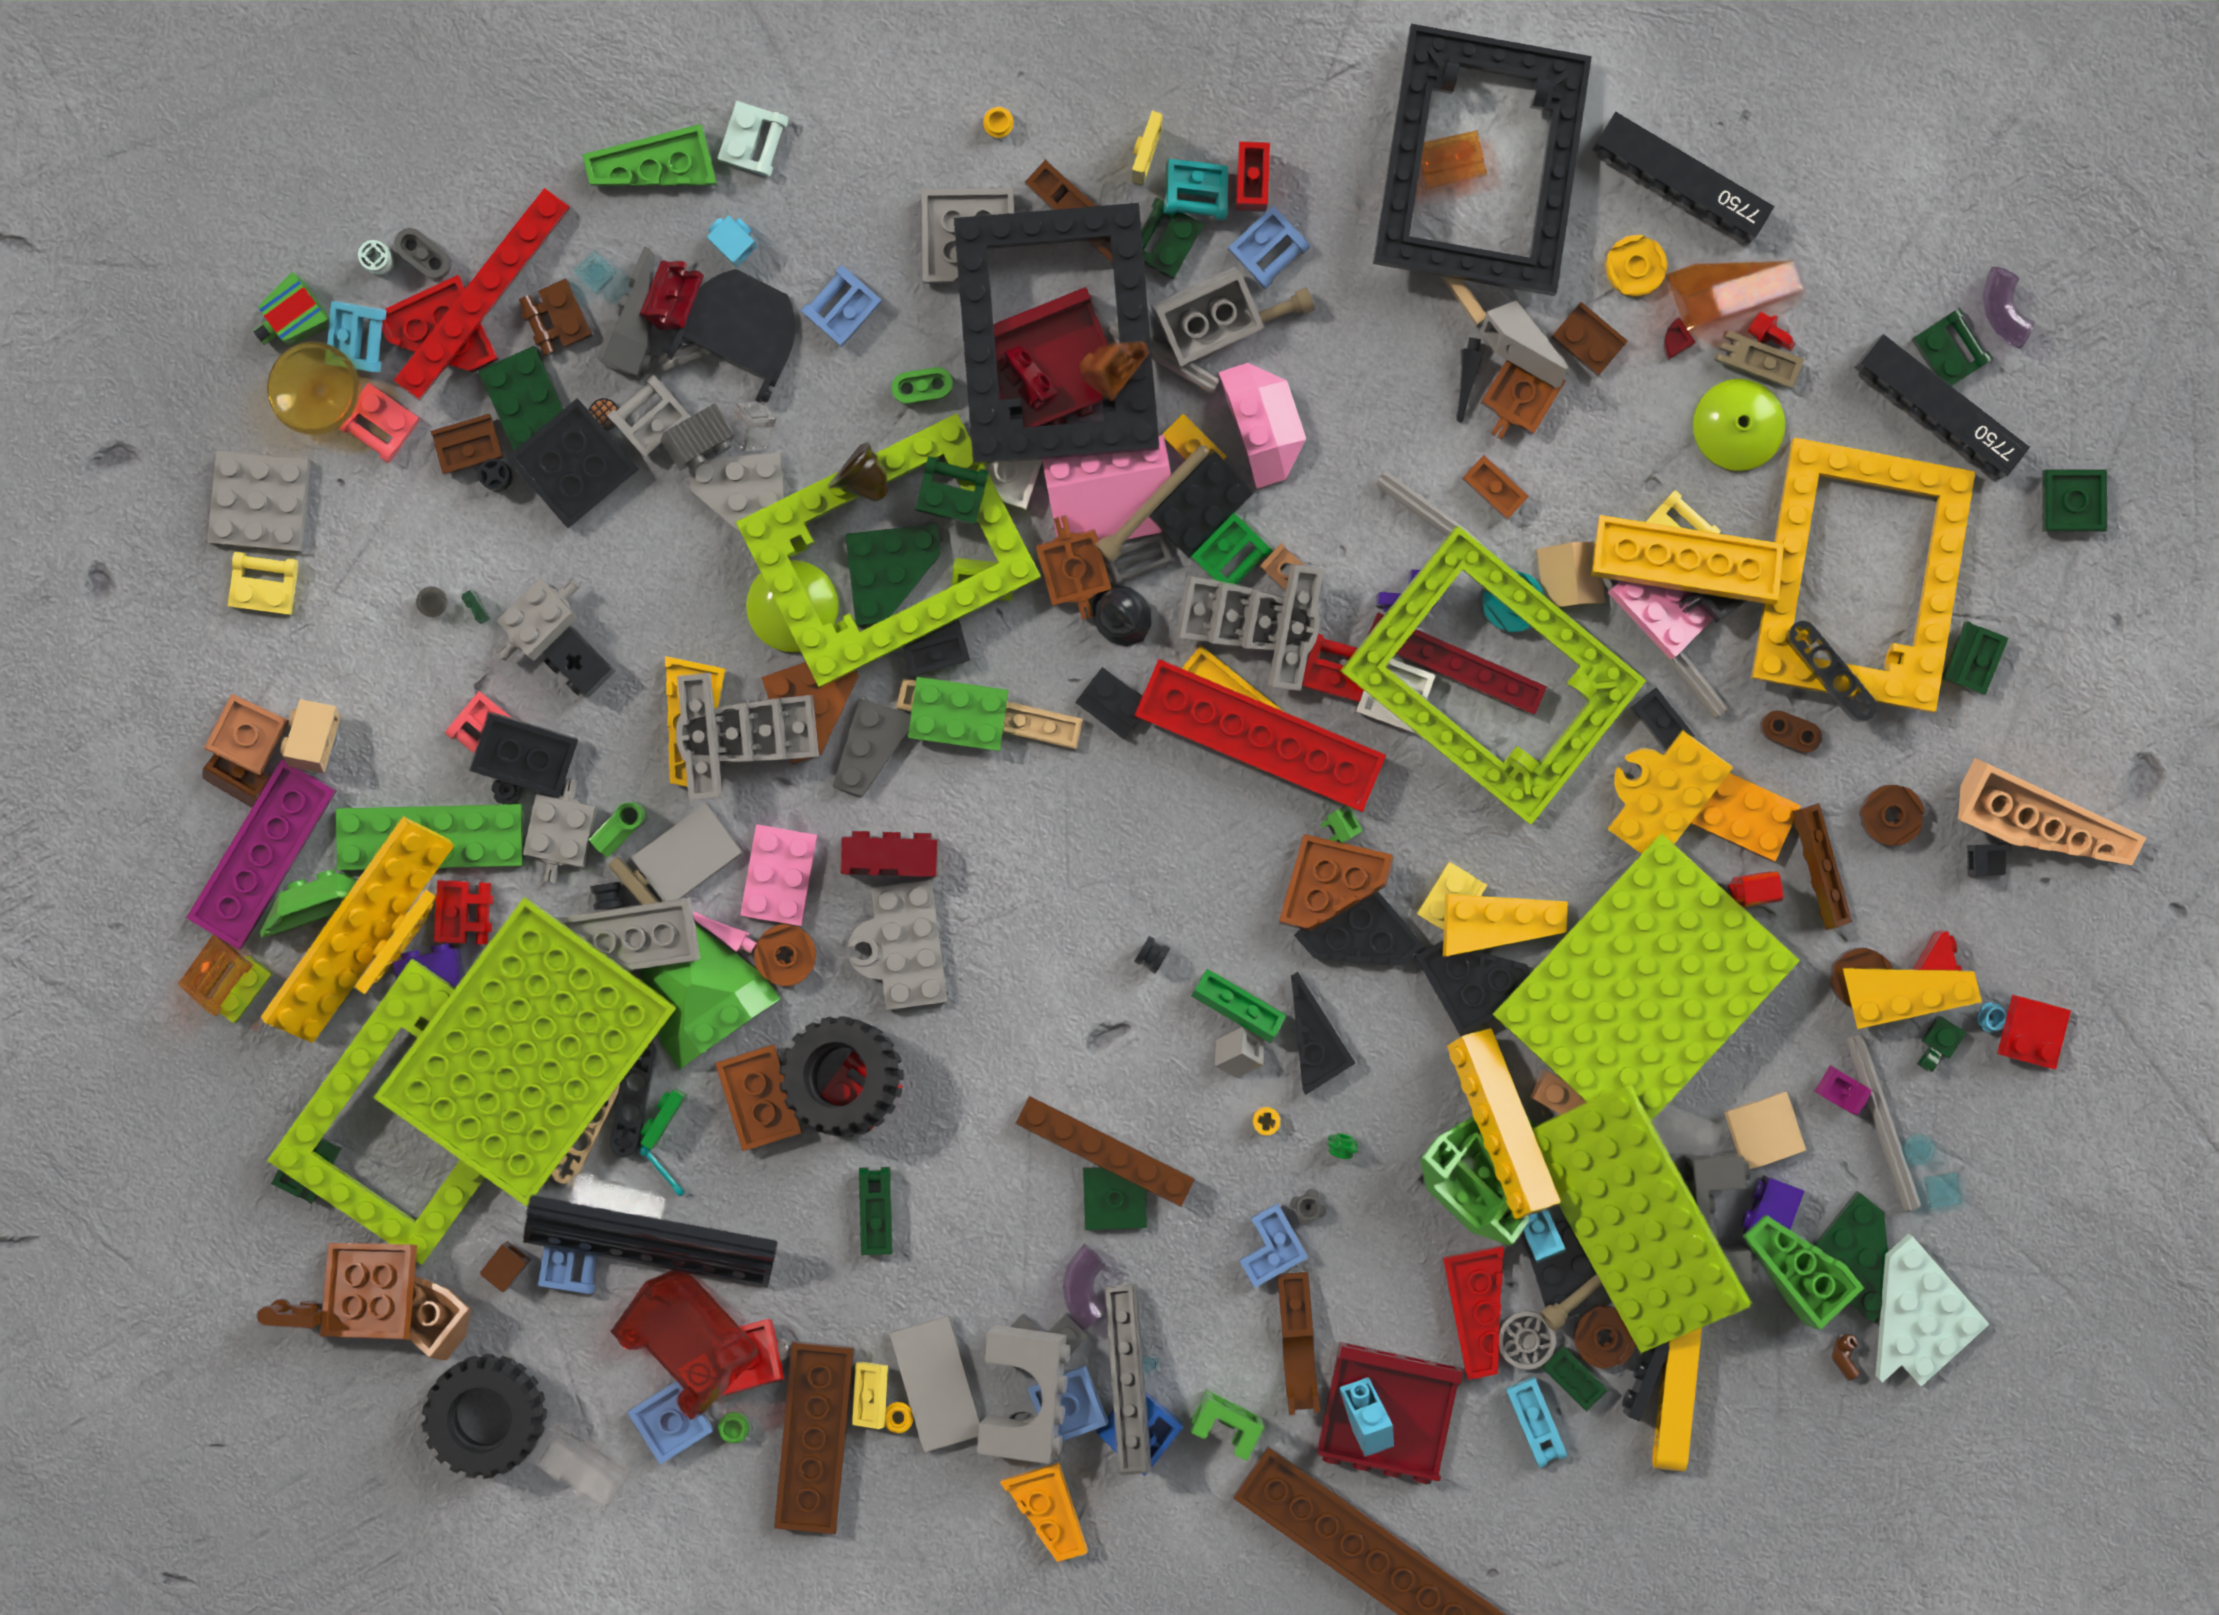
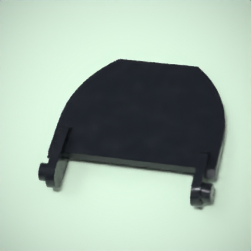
(742, 324)

